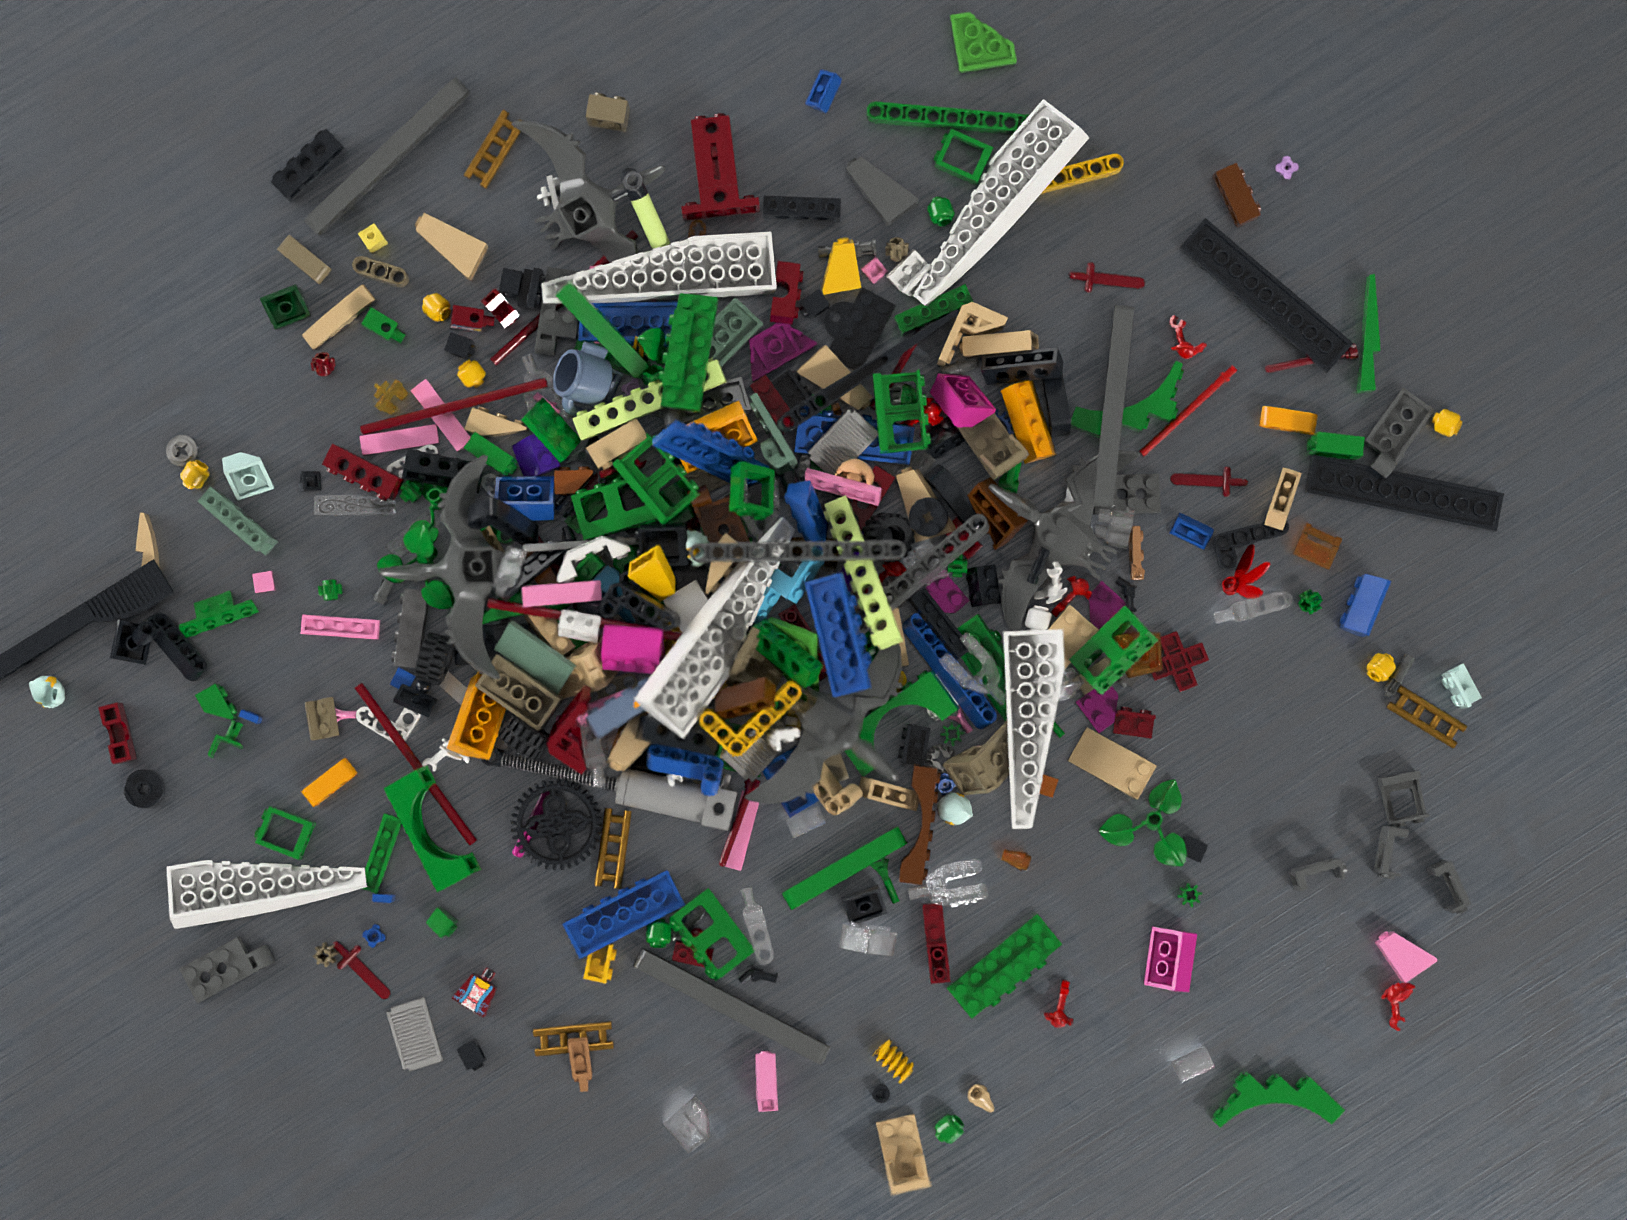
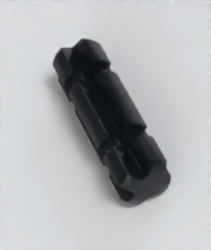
(1038, 565)

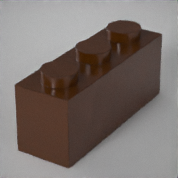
(1237, 194)
(745, 698)

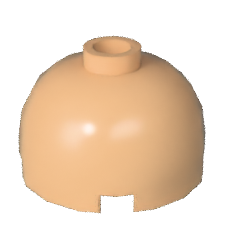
(856, 470)

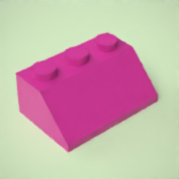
(961, 399)
(632, 649)
(1170, 959)

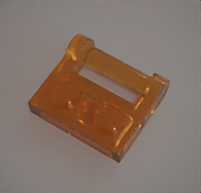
(1315, 552)

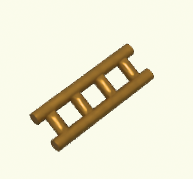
(482, 152)
(1431, 728)
(604, 856)
(582, 1029)

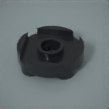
(938, 512)
(133, 785)

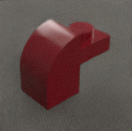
(500, 308)

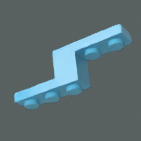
(787, 586)

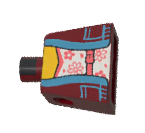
(461, 319)
(477, 992)

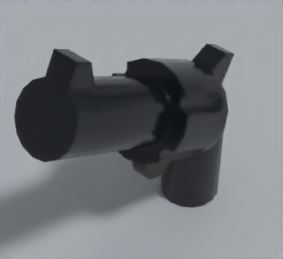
(1128, 591)
(757, 974)

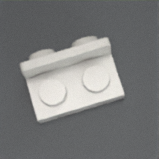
(579, 626)
(781, 733)

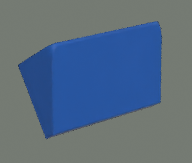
(823, 91)
(1191, 531)

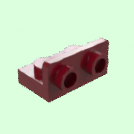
(1134, 723)

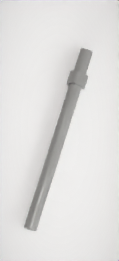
(571, 544)

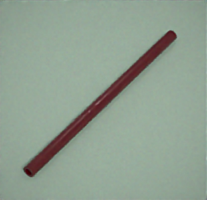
(533, 325)
(454, 406)
(556, 614)
(414, 762)

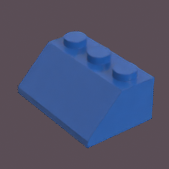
(528, 495)
(807, 511)
(1364, 605)
(795, 805)

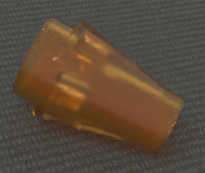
(1017, 859)

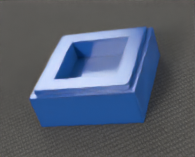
(402, 677)
(251, 716)
(384, 898)

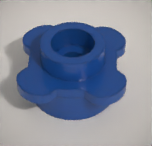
(944, 790)
(379, 936)

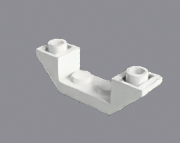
(567, 571)

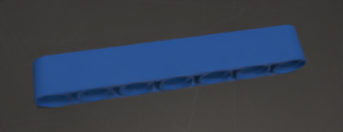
(929, 650)

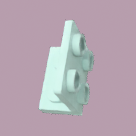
(1461, 686)

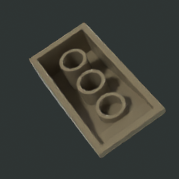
(520, 693)

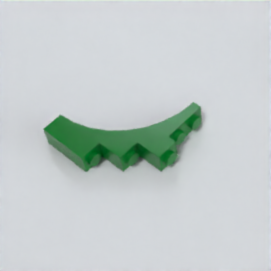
(1135, 416)
(1277, 1090)

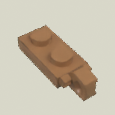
(1136, 555)
(580, 1061)

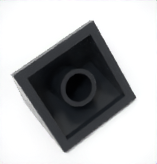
(125, 648)
(864, 904)

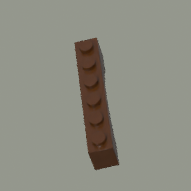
(913, 864)

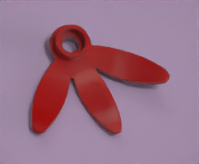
(1241, 580)

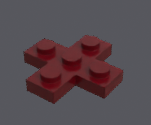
(1179, 661)

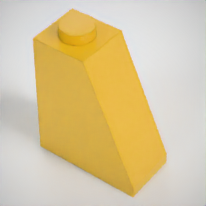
(842, 268)
(653, 573)

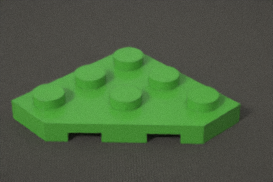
(979, 44)

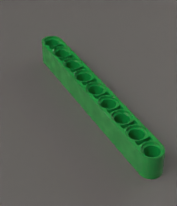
(942, 114)

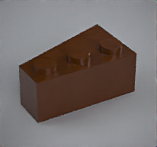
(1002, 519)

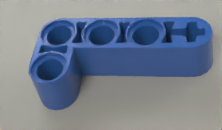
(687, 764)

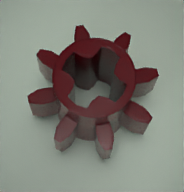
(322, 364)

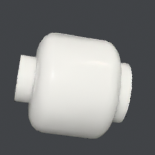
(1038, 618)

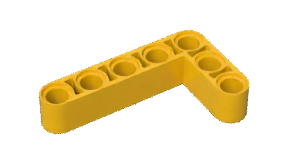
(1087, 175)
(753, 722)

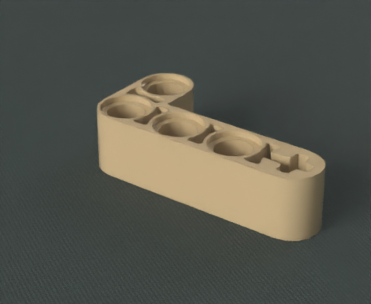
(833, 795)

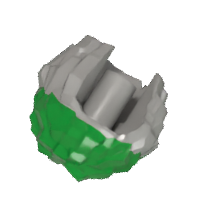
(903, 394)

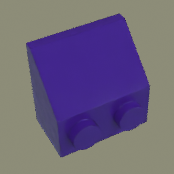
(534, 457)

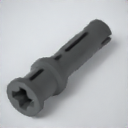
(861, 248)

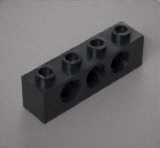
(291, 189)
(801, 208)
(1022, 366)
(432, 470)
(648, 732)

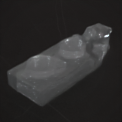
(509, 569)

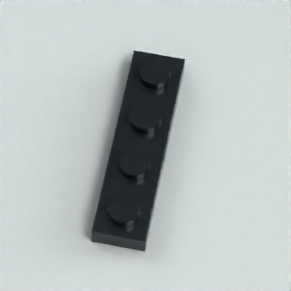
(532, 568)
(939, 623)

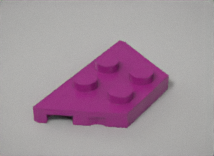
(775, 348)

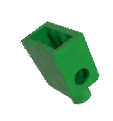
(375, 320)

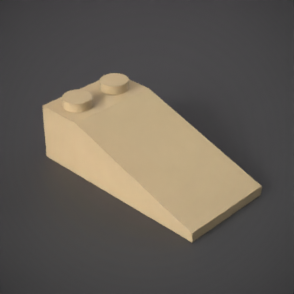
(1076, 631)
(1112, 763)

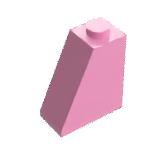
(1404, 956)
(766, 1081)

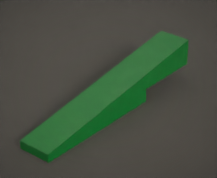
(602, 329)
(1369, 339)

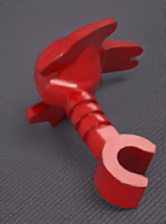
(1184, 349)
(933, 413)
(892, 569)
(1080, 587)
(1395, 994)
(1059, 1018)

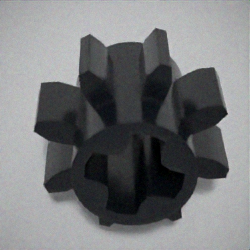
(565, 506)

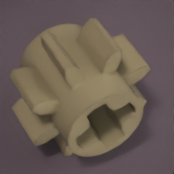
(896, 249)
(327, 950)

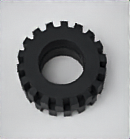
(900, 532)
(434, 658)
(523, 738)

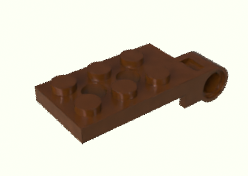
(716, 513)

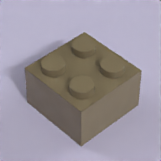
(607, 112)

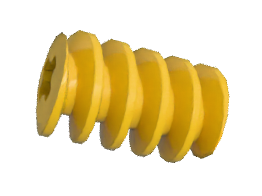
(894, 1061)

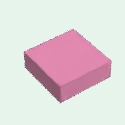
(874, 270)
(263, 582)

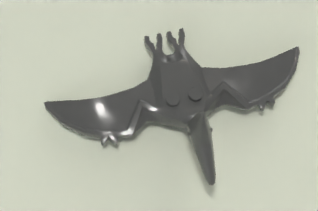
(584, 207)
(1060, 529)
(466, 568)
(831, 728)

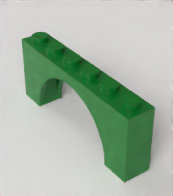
(925, 692)
(407, 799)

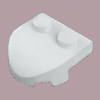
(909, 273)

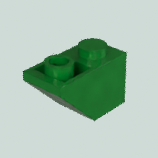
(215, 702)
(442, 922)

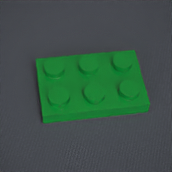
(551, 429)

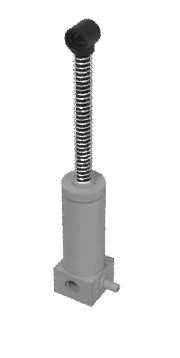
(642, 790)

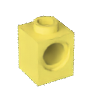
(373, 238)

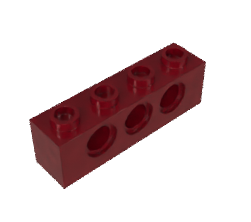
(884, 481)
(390, 482)

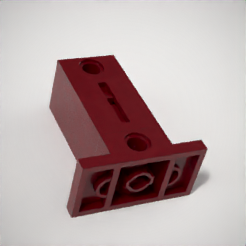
(716, 172)

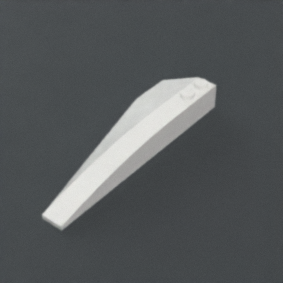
(1032, 693)
(227, 890)

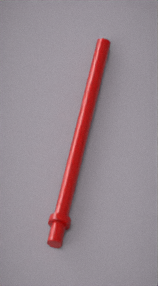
(1224, 377)

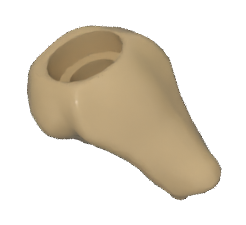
(980, 1097)

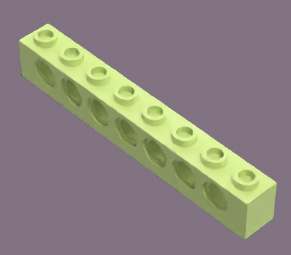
(583, 420)
(890, 635)

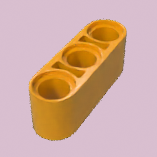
(1288, 420)
(329, 782)

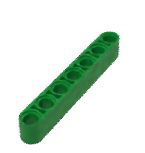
(844, 868)

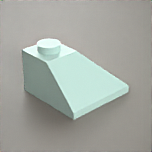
(246, 475)

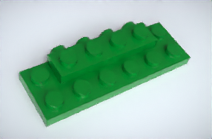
(688, 352)
(991, 642)
(1005, 967)

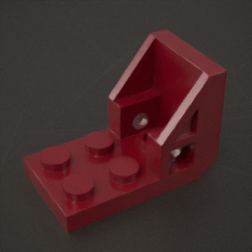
(568, 745)

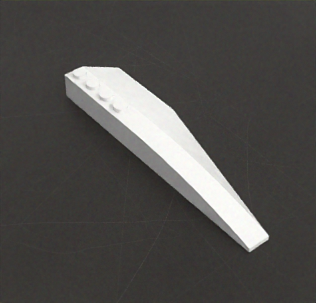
(1006, 191)
(697, 266)
(711, 642)

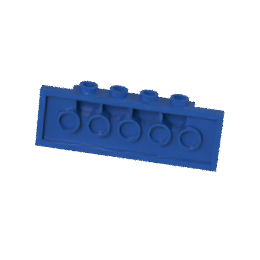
(633, 318)
(815, 427)
(705, 449)
(839, 634)
(623, 913)

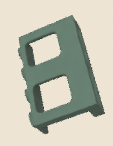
(237, 521)

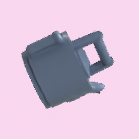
(585, 378)

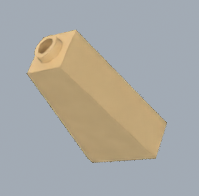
(454, 245)
(998, 343)
(826, 369)
(913, 488)
(627, 747)

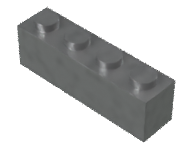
(411, 628)

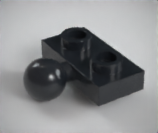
(416, 699)

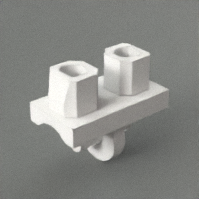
(554, 185)

